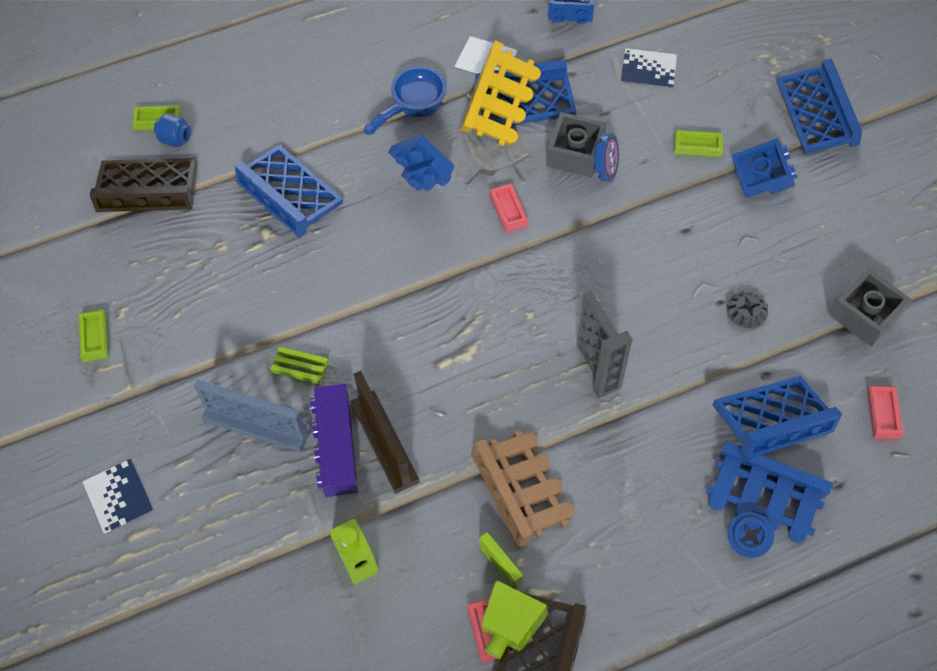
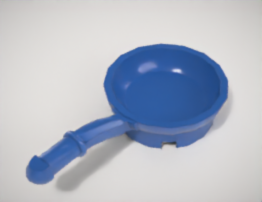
(415, 92)

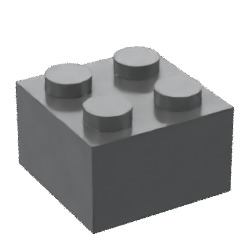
(574, 144)
(870, 307)

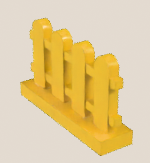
(500, 84)

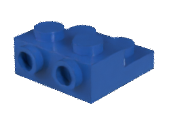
(571, 10)
(422, 163)
(765, 168)

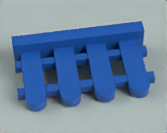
(786, 477)

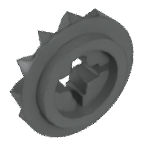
(741, 316)

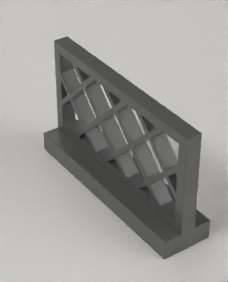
(602, 346)

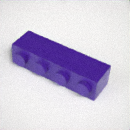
(335, 440)

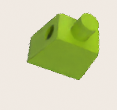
(352, 549)
(511, 619)

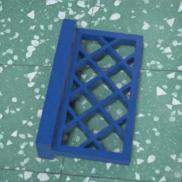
(550, 72)
(839, 106)
(270, 197)
(787, 430)

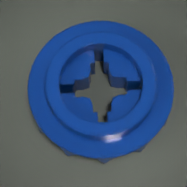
(748, 548)

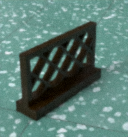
(145, 196)
(382, 437)
(568, 643)

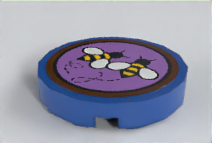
(607, 157)

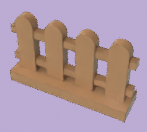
(511, 503)

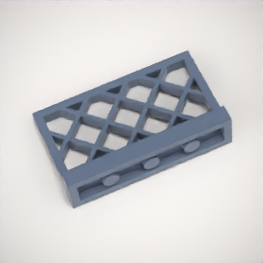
(252, 416)

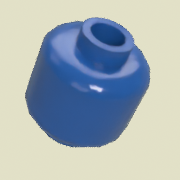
(172, 130)

